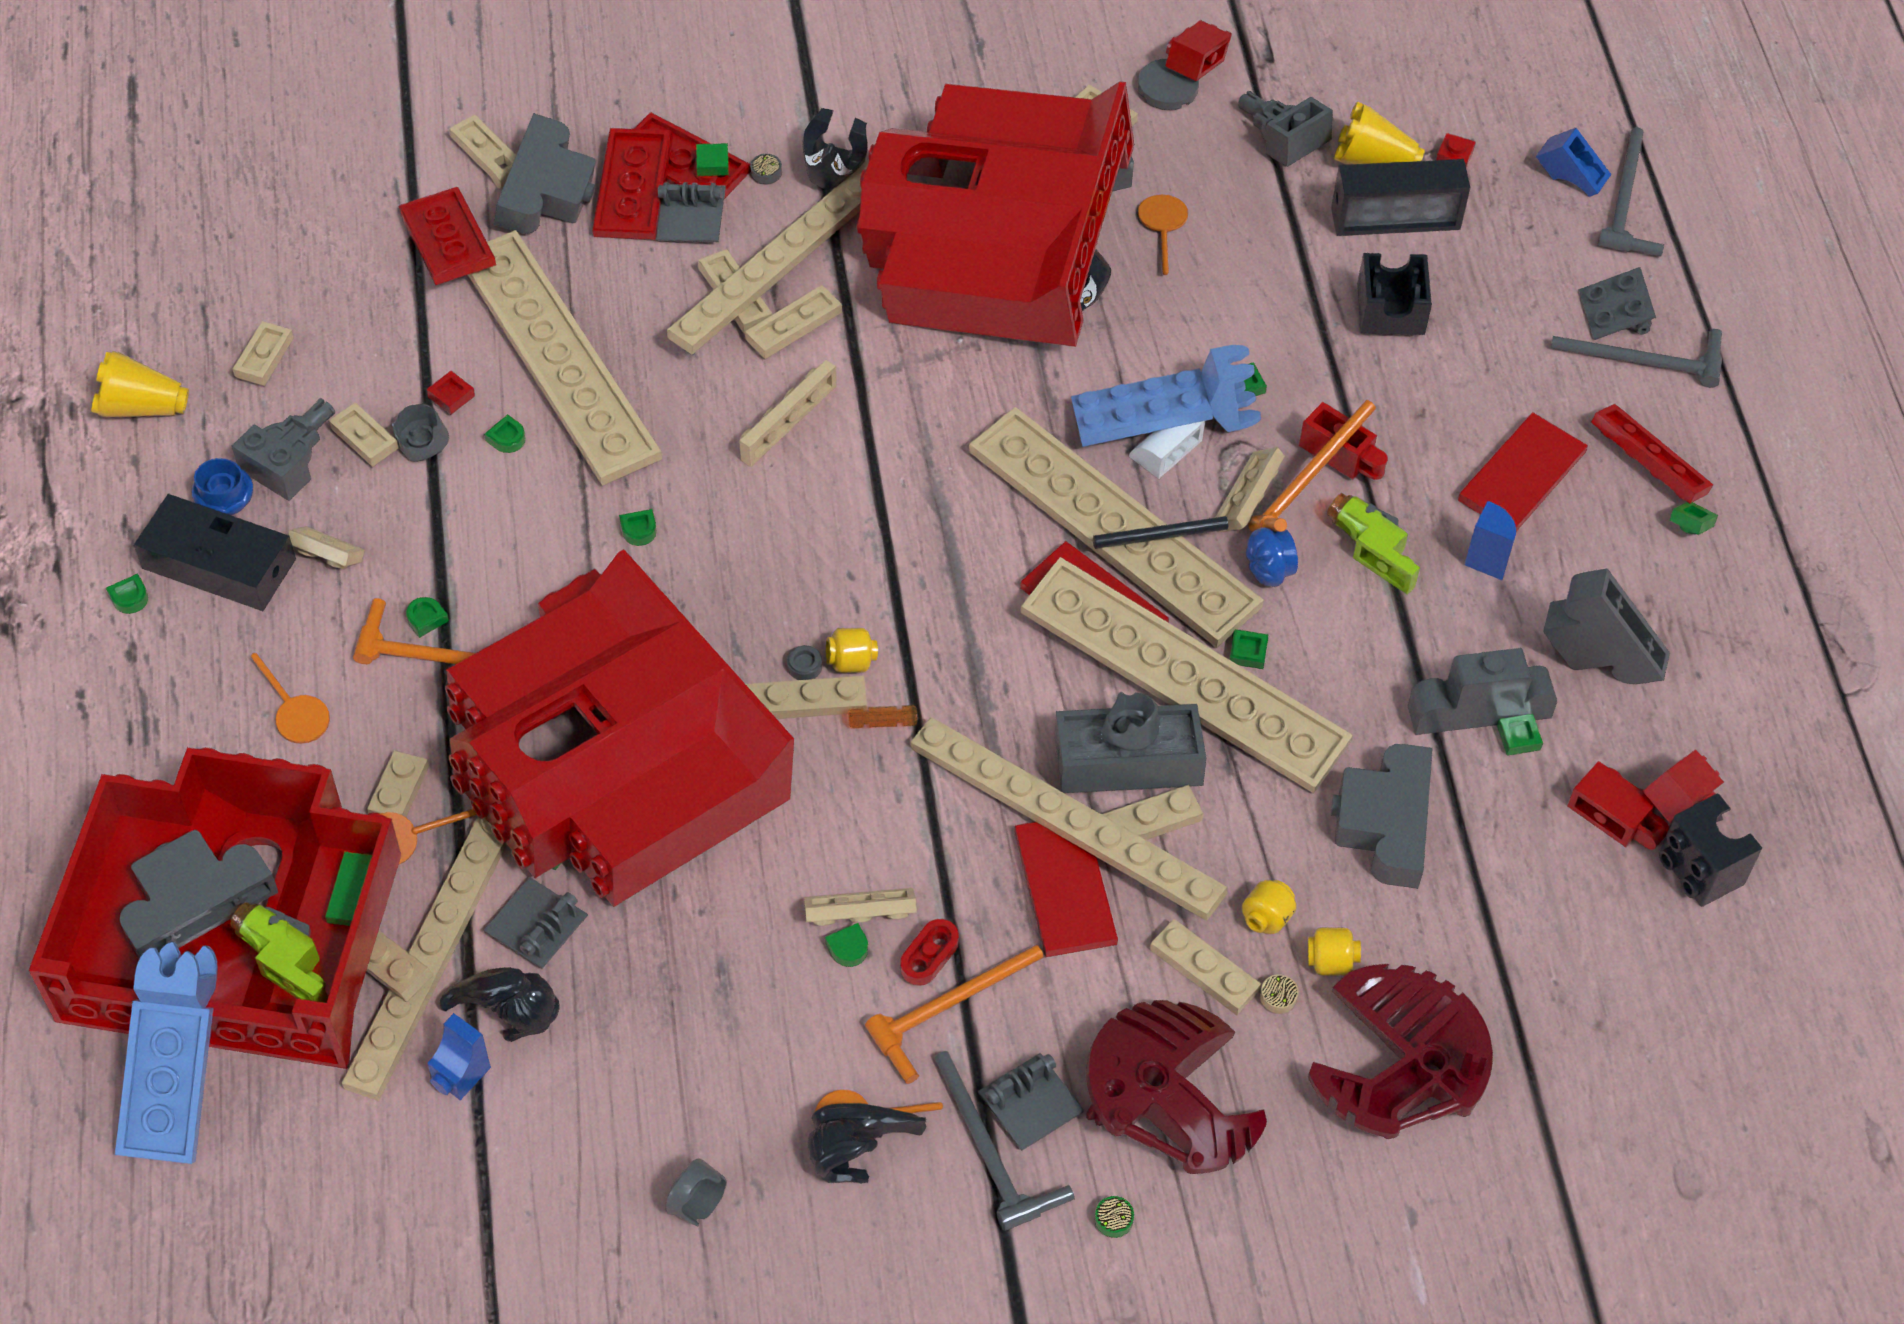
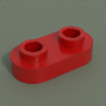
(928, 954)

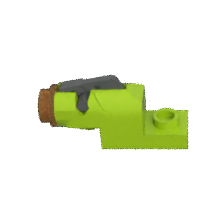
(1378, 540)
(284, 950)

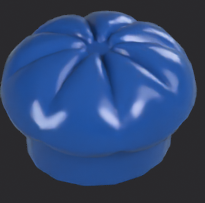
(222, 486)
(1271, 556)

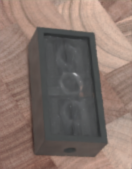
(1096, 765)

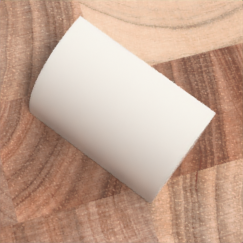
(1167, 447)

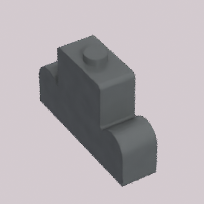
(545, 179)
(1605, 628)
(1481, 692)
(1388, 813)
(191, 891)

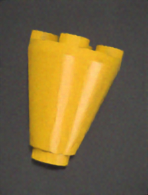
(1374, 140)
(136, 390)

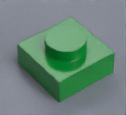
(1693, 518)

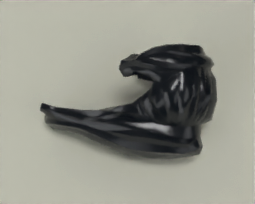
(515, 996)
(848, 1132)

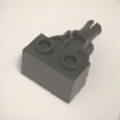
(1289, 129)
(282, 450)

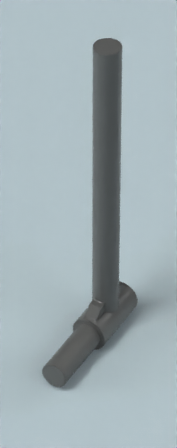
(1615, 236)
(1706, 368)
(1015, 1208)

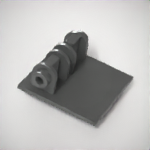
(690, 212)
(1618, 304)
(536, 922)
(1031, 1101)

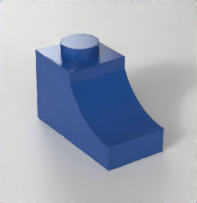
(1573, 159)
(459, 1058)

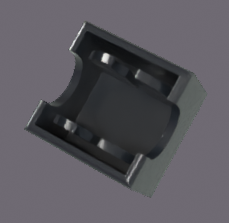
(1394, 297)
(1703, 856)

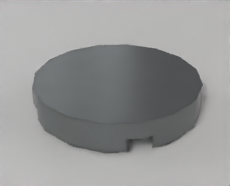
(1166, 87)

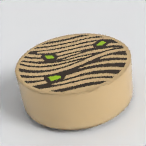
(1279, 994)

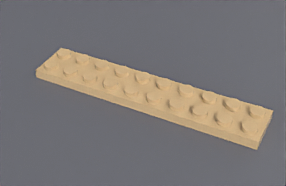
(564, 362)
(1092, 505)
(1187, 672)

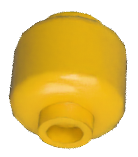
(851, 650)
(1269, 906)
(1333, 951)

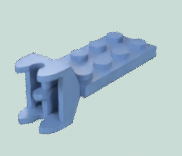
(1171, 400)
(167, 1055)

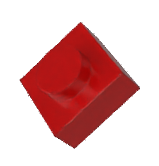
(1456, 148)
(450, 392)

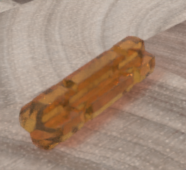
(882, 716)

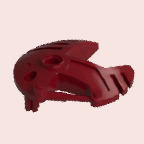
(1422, 1026)
(1163, 1047)

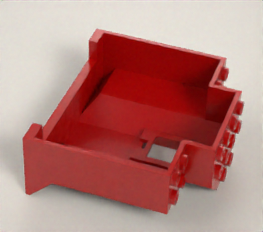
(1025, 231)
(671, 767)
(231, 799)

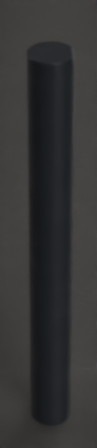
(1160, 532)

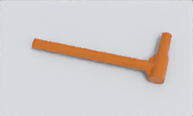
(1270, 517)
(372, 644)
(889, 1032)

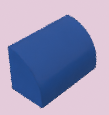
(1491, 541)

